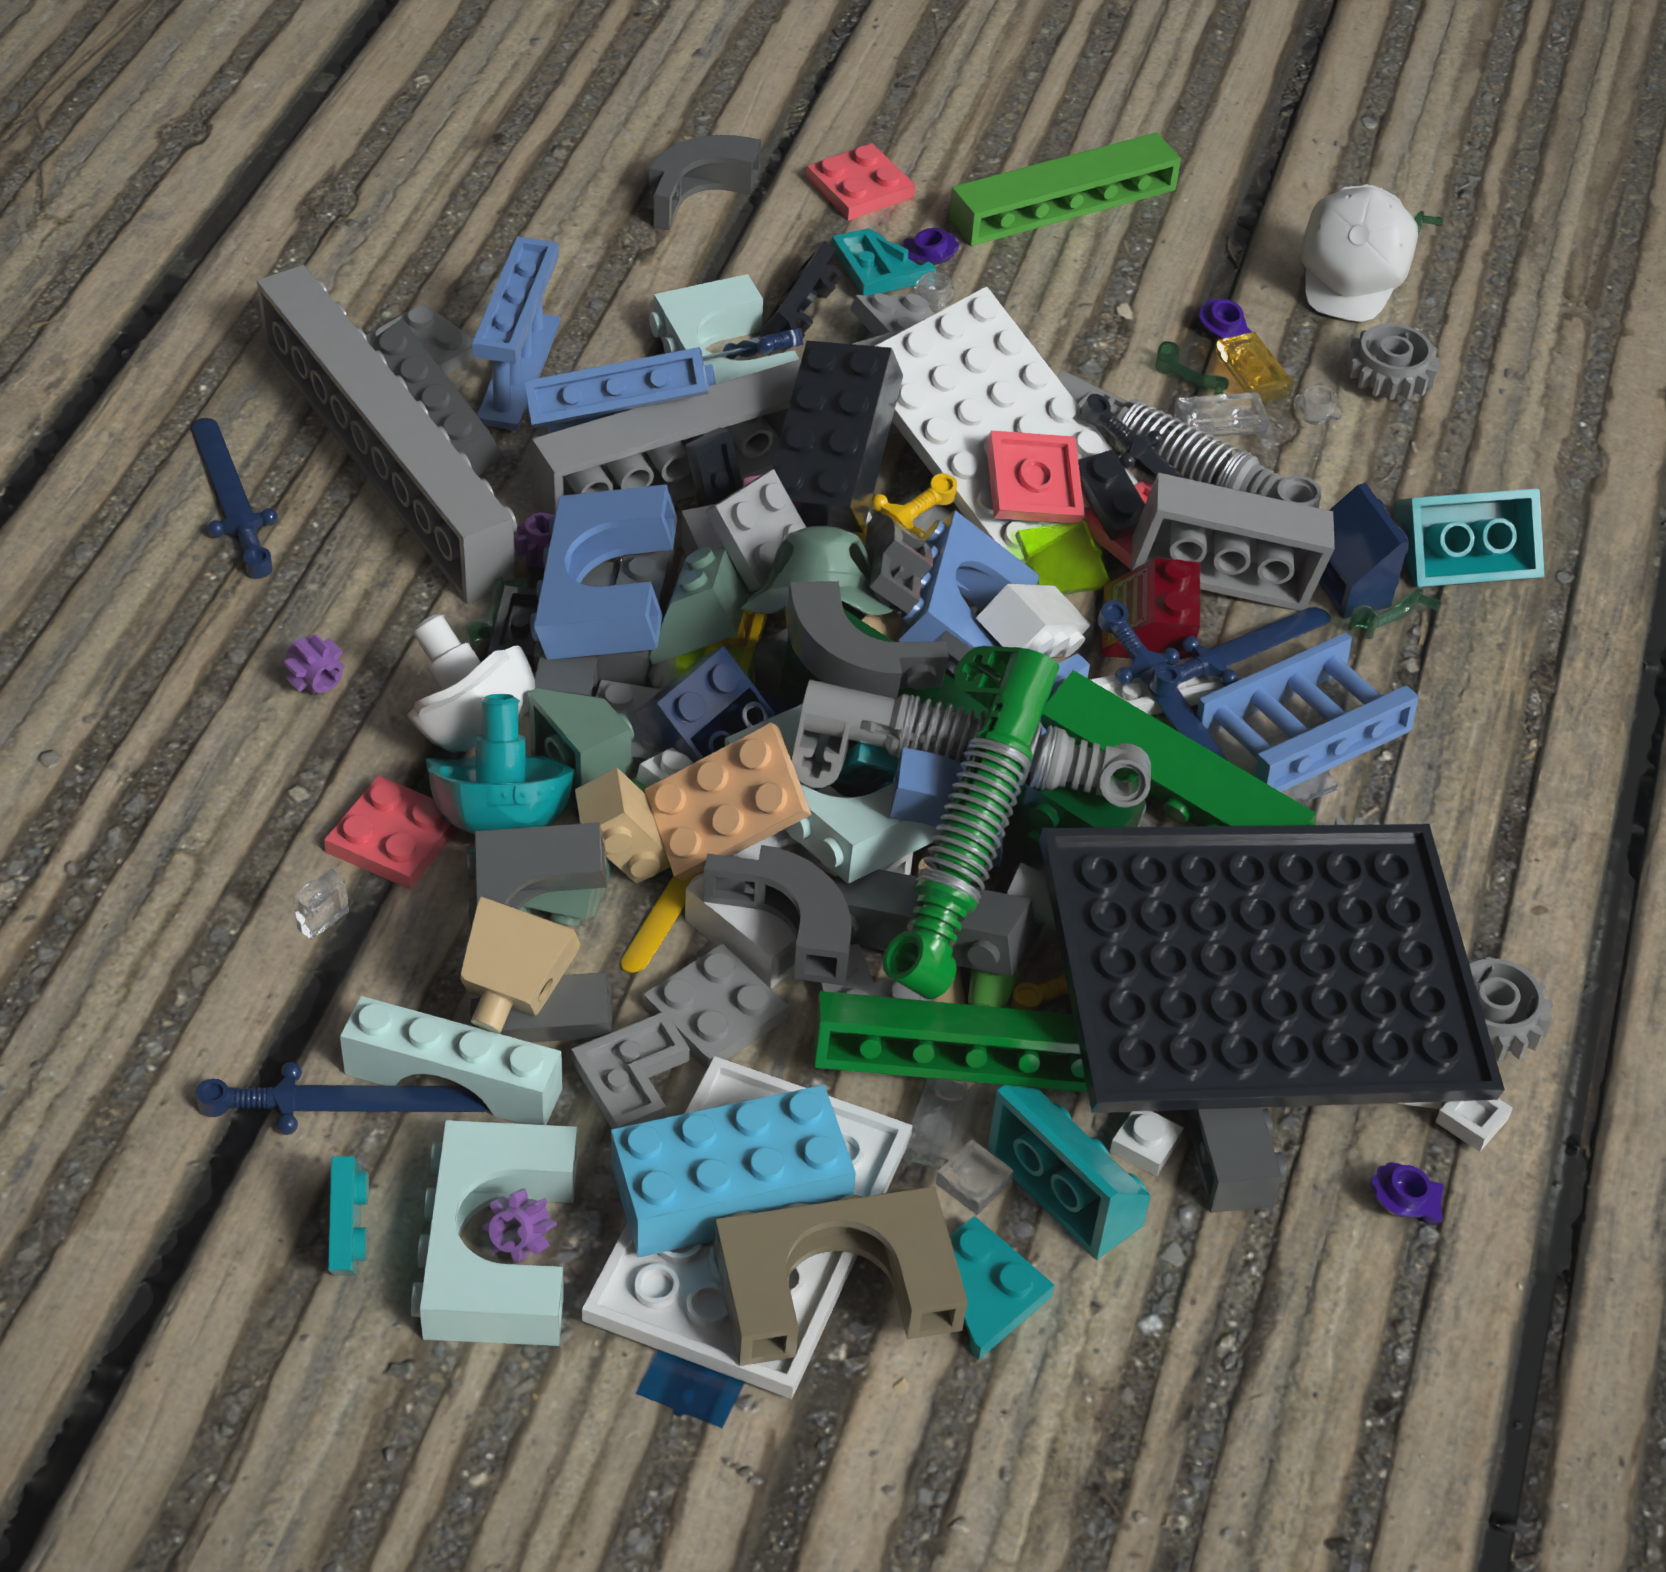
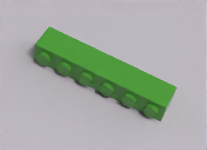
(1063, 188)

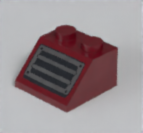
(1160, 605)

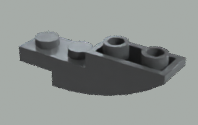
(897, 562)

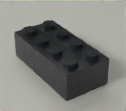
(837, 431)

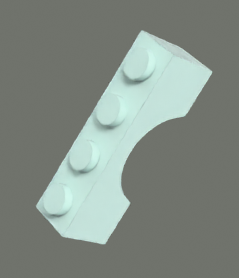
(509, 1074)

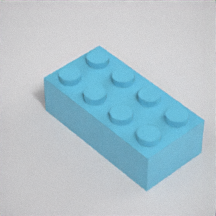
(727, 1160)

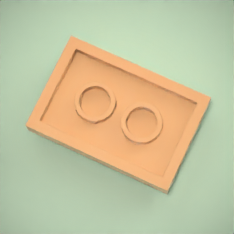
(727, 801)

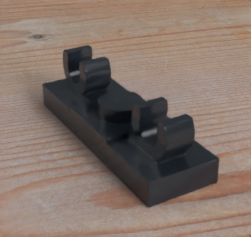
(811, 279)

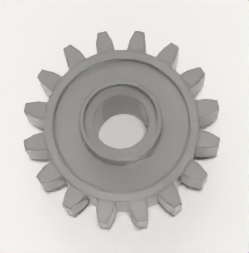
(1393, 361)
(1511, 1006)

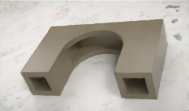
(894, 1230)

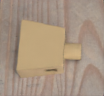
(513, 962)

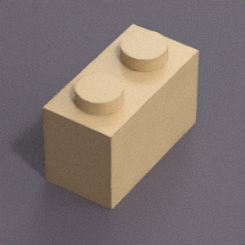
(626, 822)

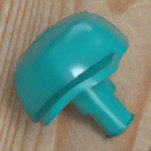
(502, 782)

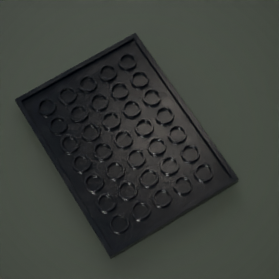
(1265, 967)

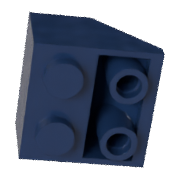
(1365, 554)
(704, 707)

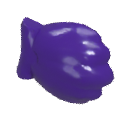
(931, 246)
(1223, 318)
(1408, 1192)

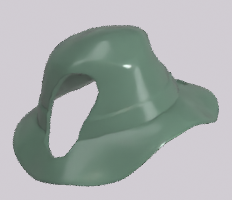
(819, 555)

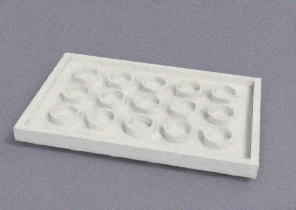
(975, 375)
(678, 1296)

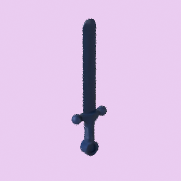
(760, 345)
(239, 516)
(1114, 621)
(1215, 660)
(216, 1098)

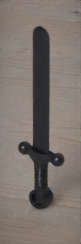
(1138, 447)

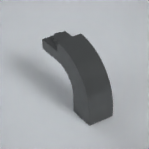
(699, 166)
(849, 658)
(797, 895)

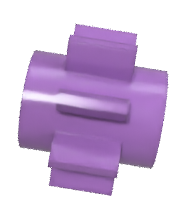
(534, 538)
(314, 664)
(529, 1236)

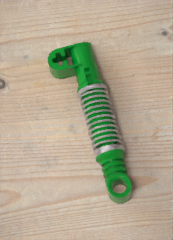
(1015, 691)

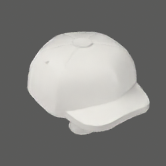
(1357, 251)
(455, 713)

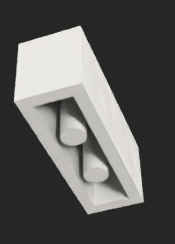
(1035, 620)

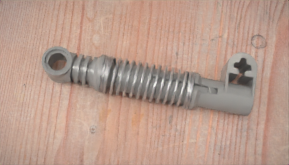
(1196, 455)
(906, 723)

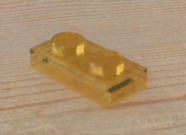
(1254, 366)

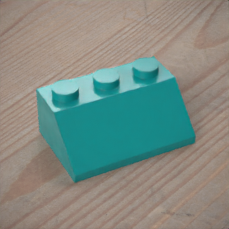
(1472, 537)
(1066, 1170)

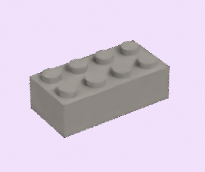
(1243, 540)

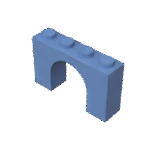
(585, 533)
(966, 566)

